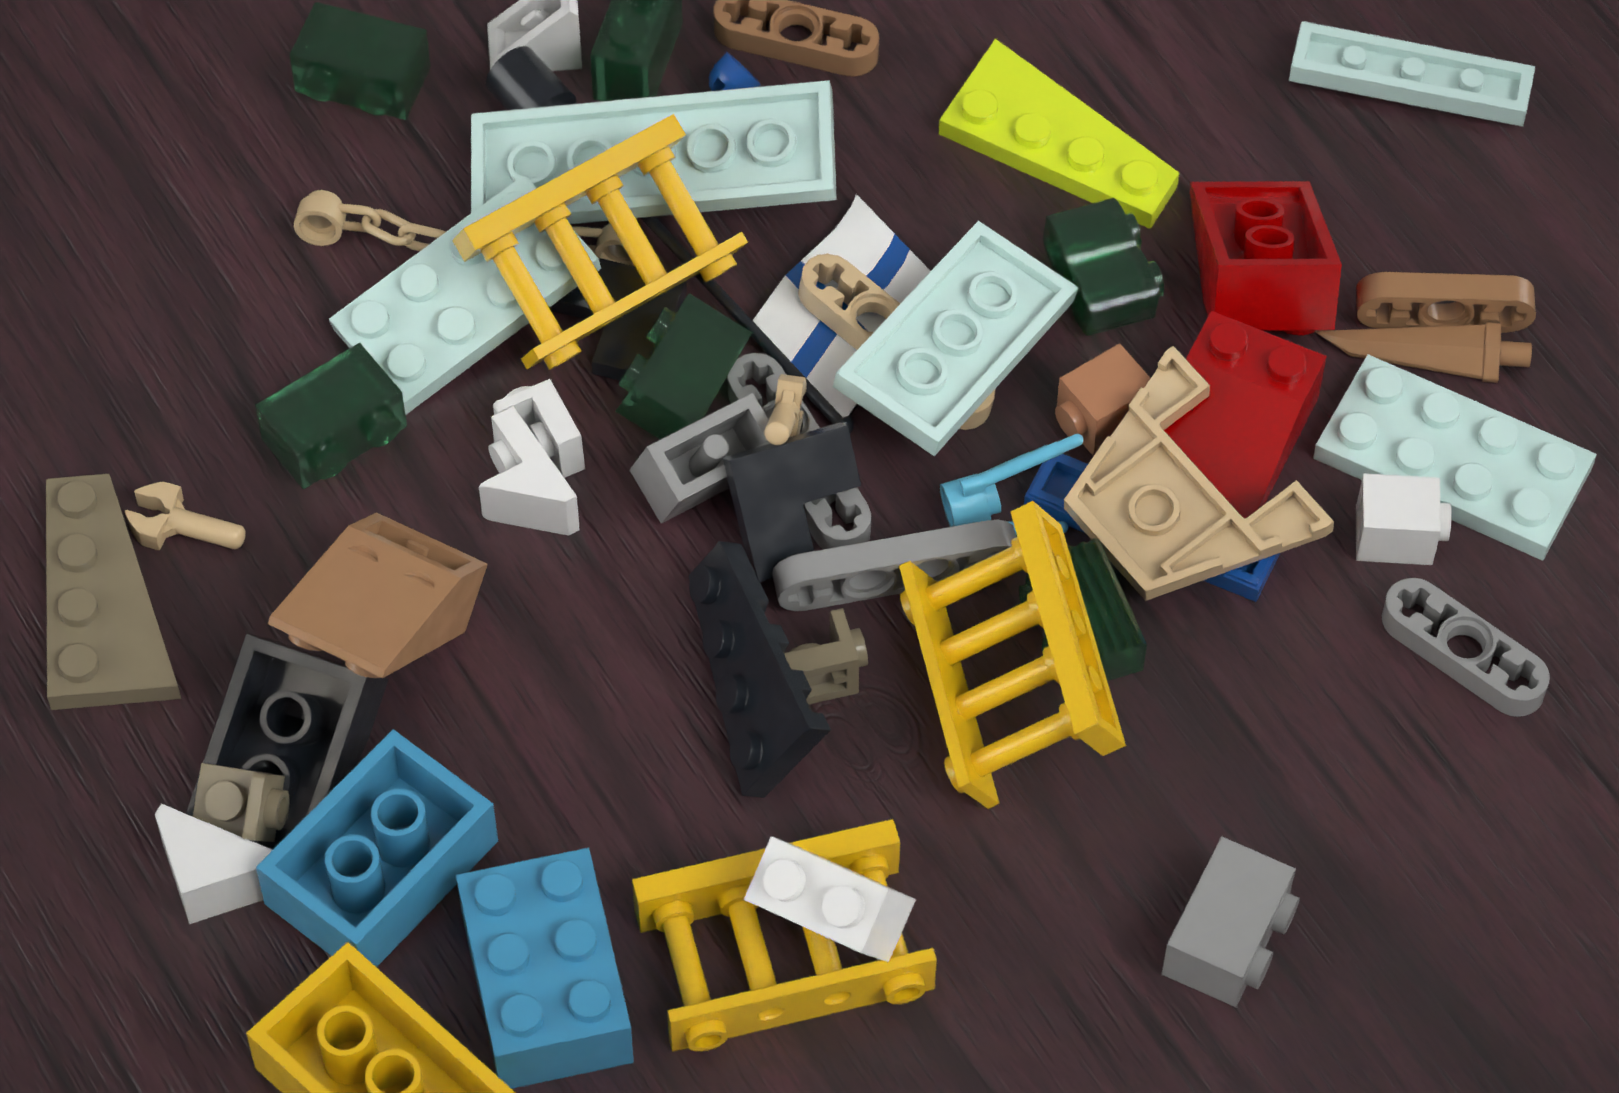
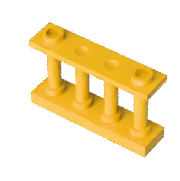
(549, 212)
(1069, 659)
(717, 887)

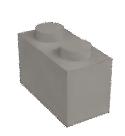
(690, 464)
(1230, 921)

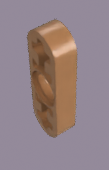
(810, 52)
(1411, 300)

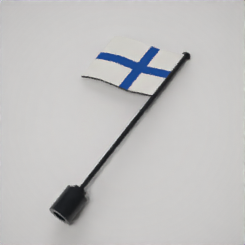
(783, 324)

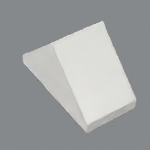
(542, 25)
(209, 864)

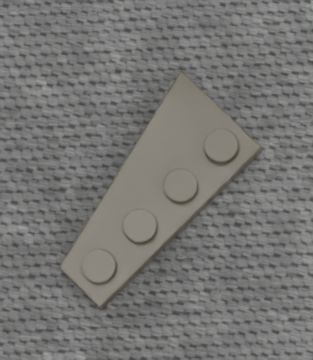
(99, 613)

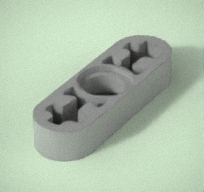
(1459, 620)

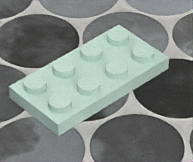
(447, 313)
(955, 338)
(1490, 466)

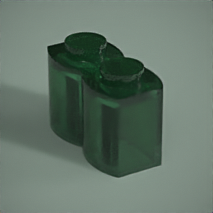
(1102, 256)

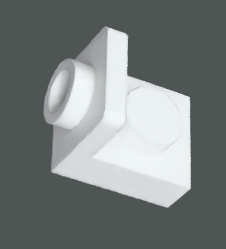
(549, 422)

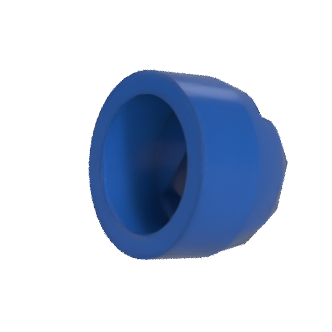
(730, 75)

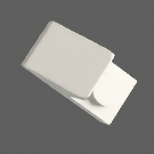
(529, 485)

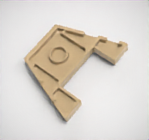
(1161, 513)

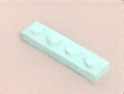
(1412, 73)

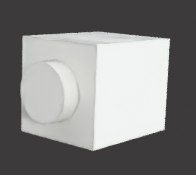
(1400, 519)

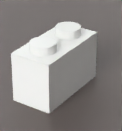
(829, 899)

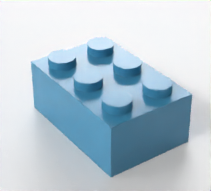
(378, 851)
(545, 968)

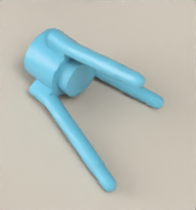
(976, 495)

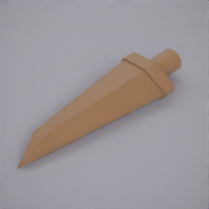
(1454, 350)

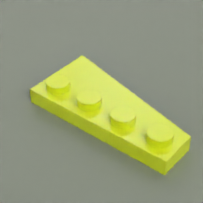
(1048, 133)

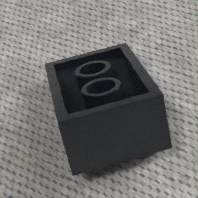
(294, 720)

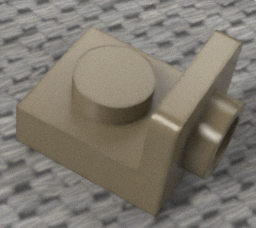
(834, 666)
(242, 801)

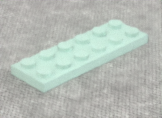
(736, 151)

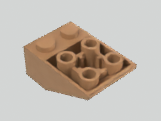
(381, 597)

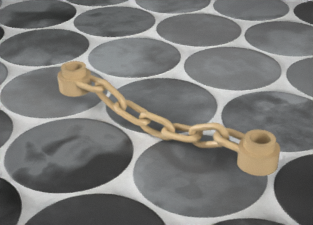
(323, 217)

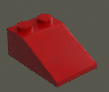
(1266, 255)
(1253, 410)

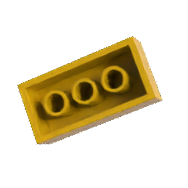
(361, 1035)

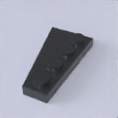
(754, 684)

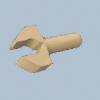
(786, 416)
(176, 520)

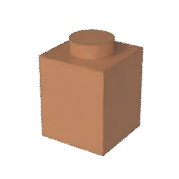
(1098, 395)

